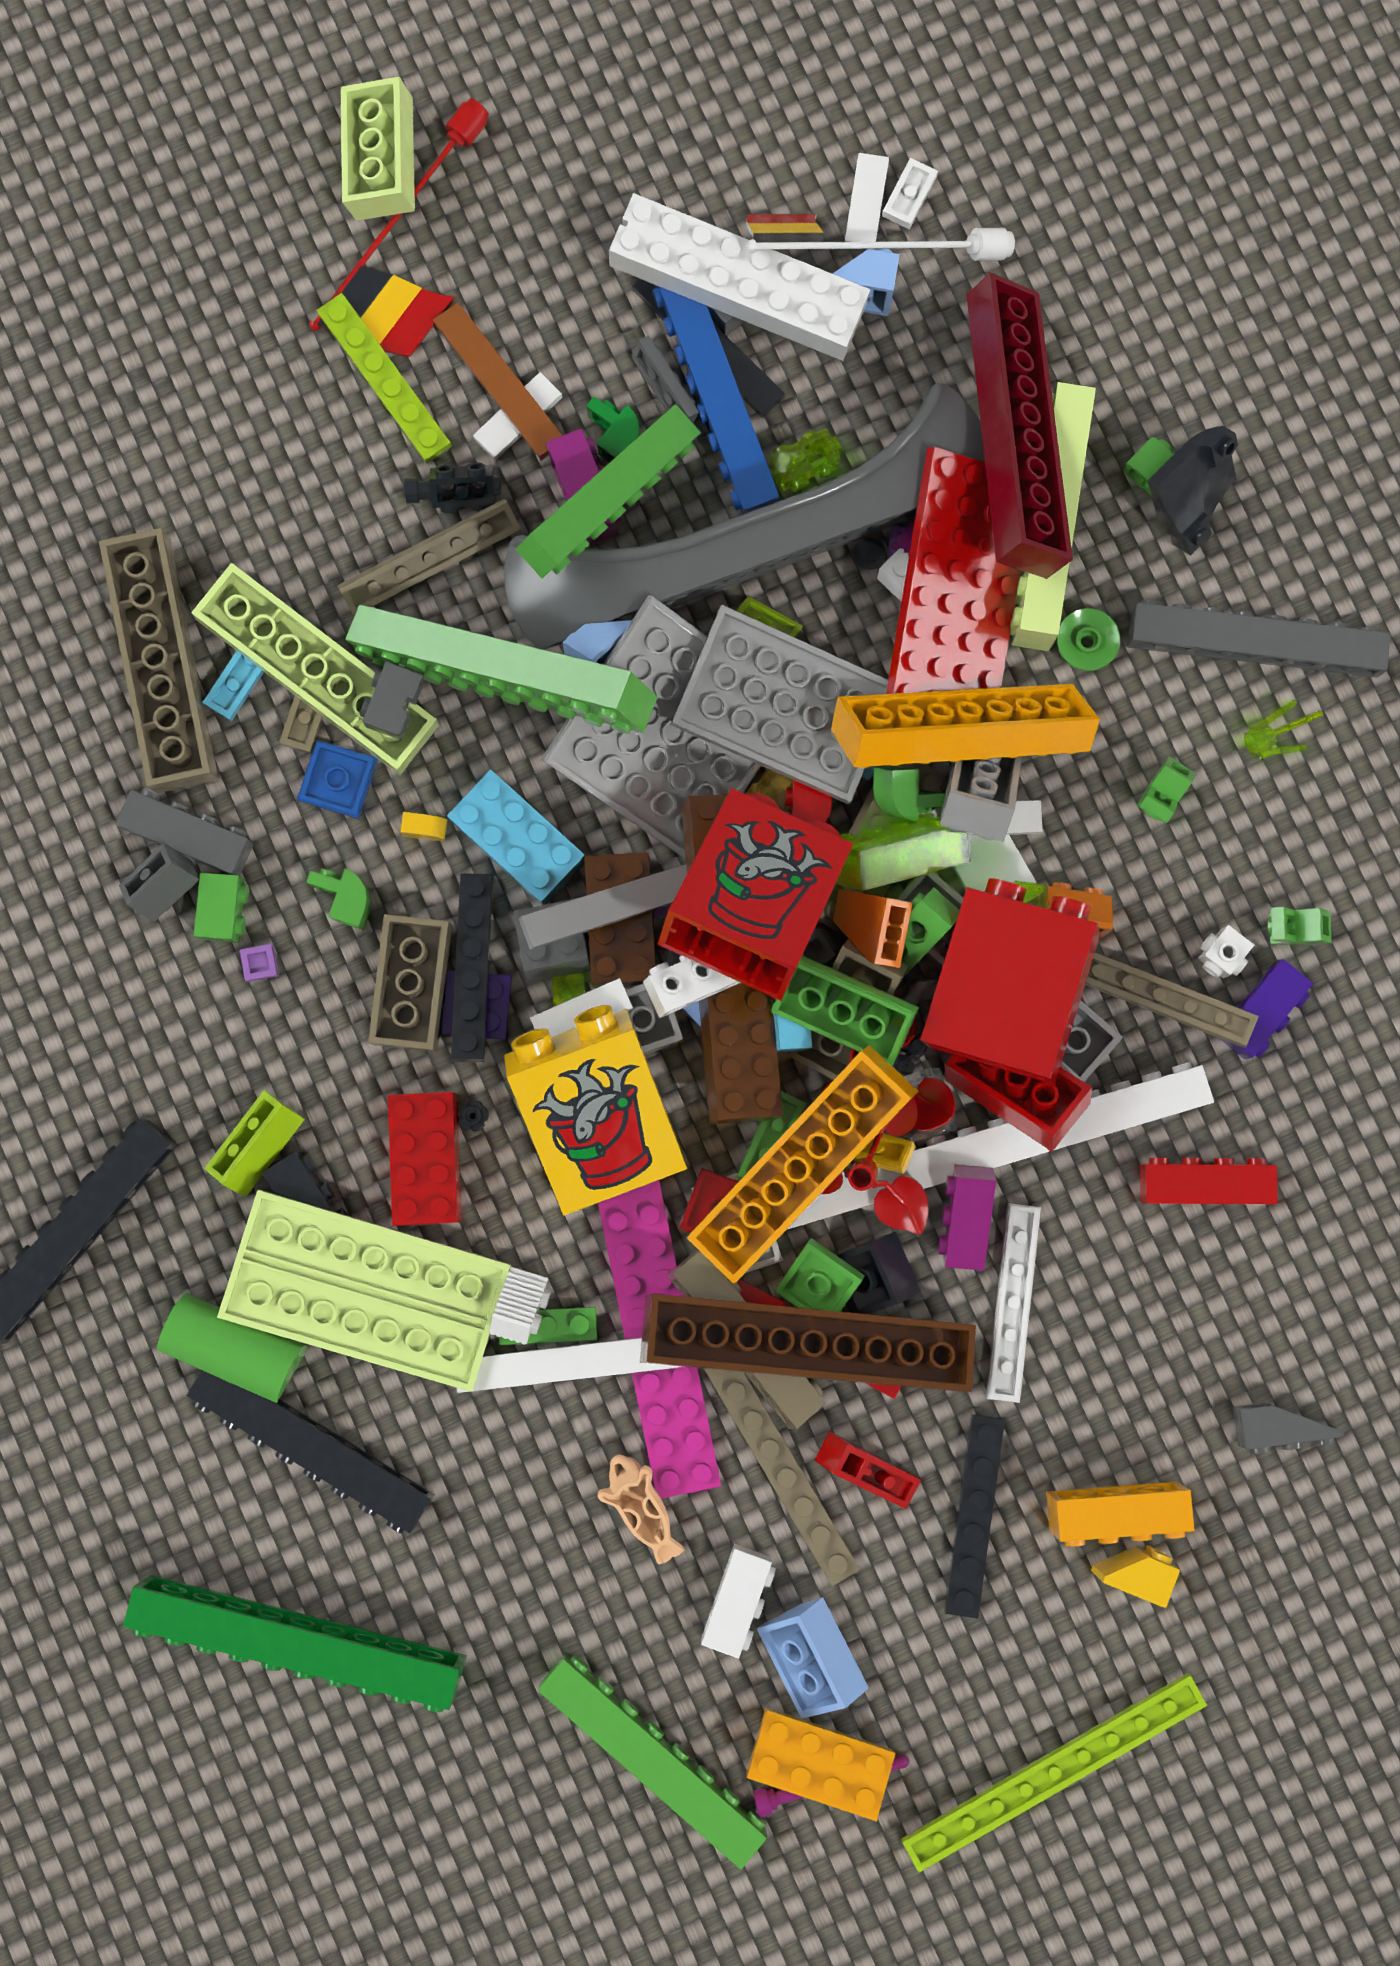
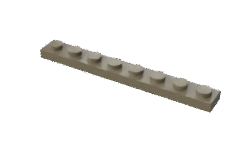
(784, 1474)

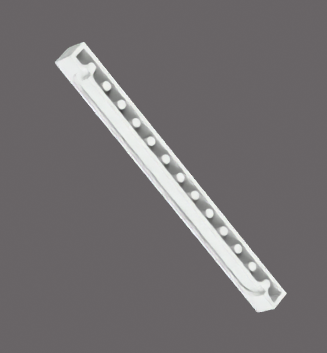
(1005, 1144)

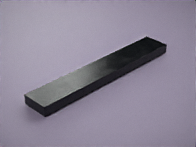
(752, 382)

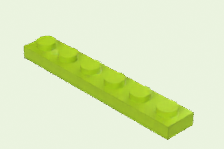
(384, 378)

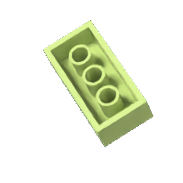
(377, 148)

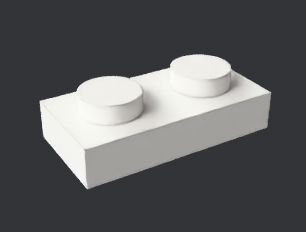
(909, 193)

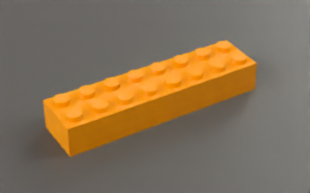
(963, 725)
(802, 1163)

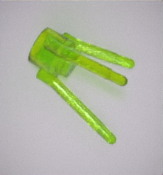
(1261, 739)

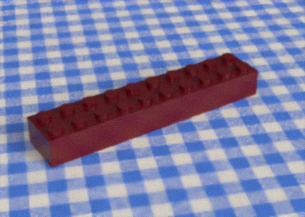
(1018, 427)

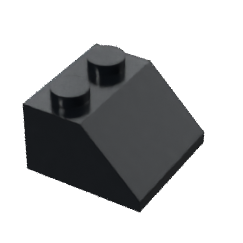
(886, 1273)

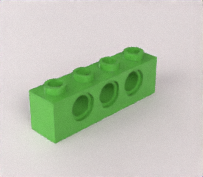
(936, 916)

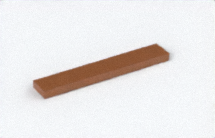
(497, 379)

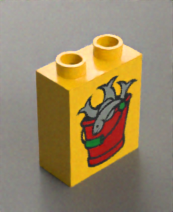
(593, 1108)

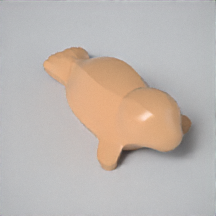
(640, 1506)

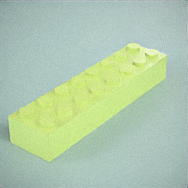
(1041, 599)
(305, 663)

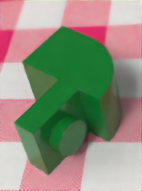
(620, 428)

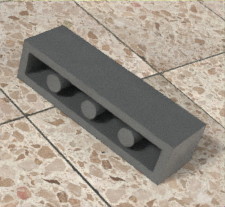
(185, 833)

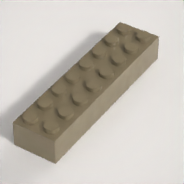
(158, 660)

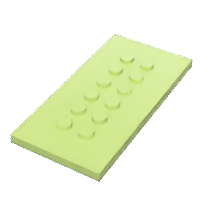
(363, 1290)

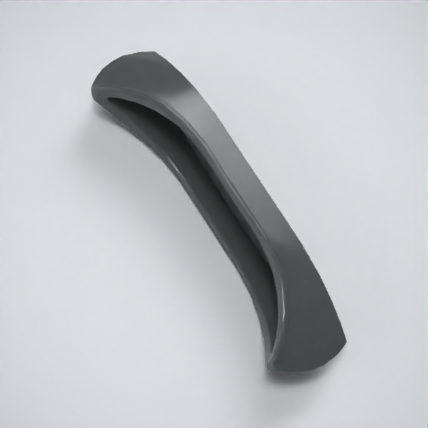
(617, 581)

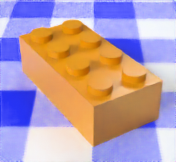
(1120, 1512)
(820, 1764)

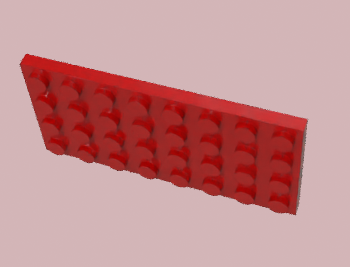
(954, 591)

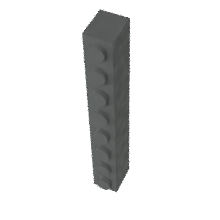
(1258, 639)

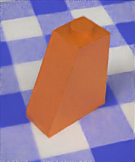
(874, 925)

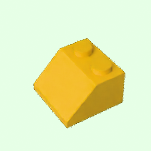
(1140, 1573)

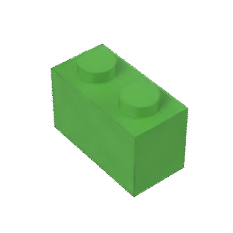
(220, 907)

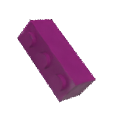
(967, 1217)

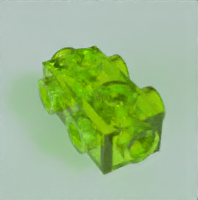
(794, 464)

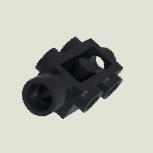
(461, 492)

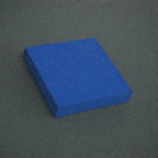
(337, 779)

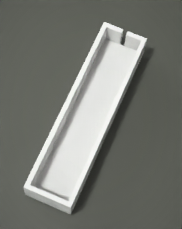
(726, 276)

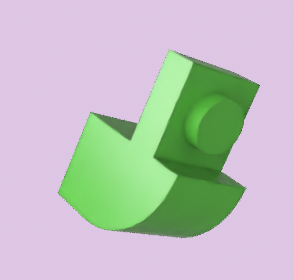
(1166, 790)
(899, 794)
(352, 896)
(1299, 926)

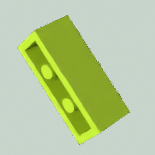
(254, 1144)

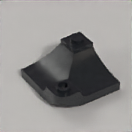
(1192, 486)

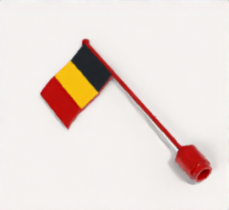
(389, 306)

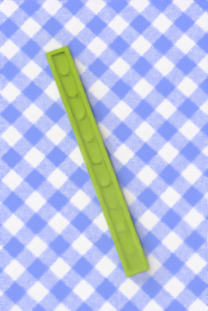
(1053, 1772)

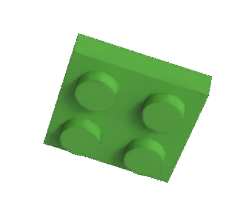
(819, 1280)

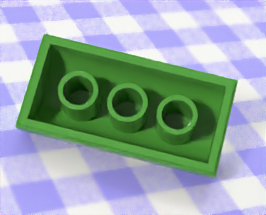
(846, 1009)
(228, 1349)

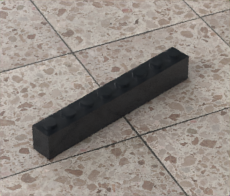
(80, 1223)
(315, 1449)

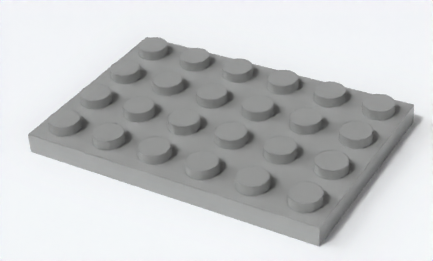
(774, 702)

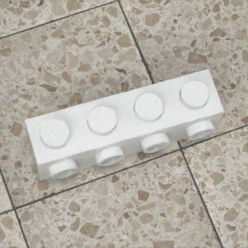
(683, 985)

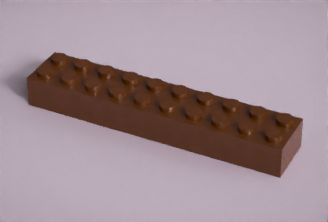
(734, 1022)
(807, 1343)

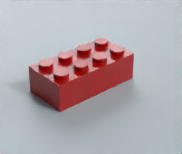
(1028, 1104)
(424, 1158)

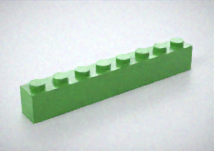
(606, 493)
(654, 1760)

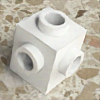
(1234, 948)

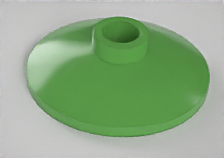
(1098, 629)

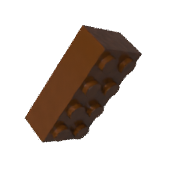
(626, 946)

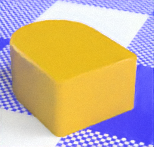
(423, 826)

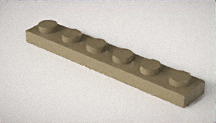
(429, 556)
(1171, 1000)

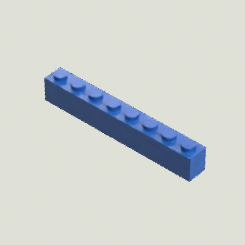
(719, 401)

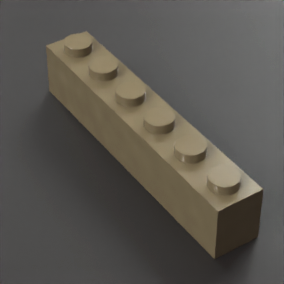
(790, 1397)

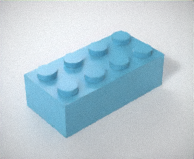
(517, 838)

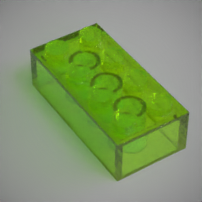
(902, 852)

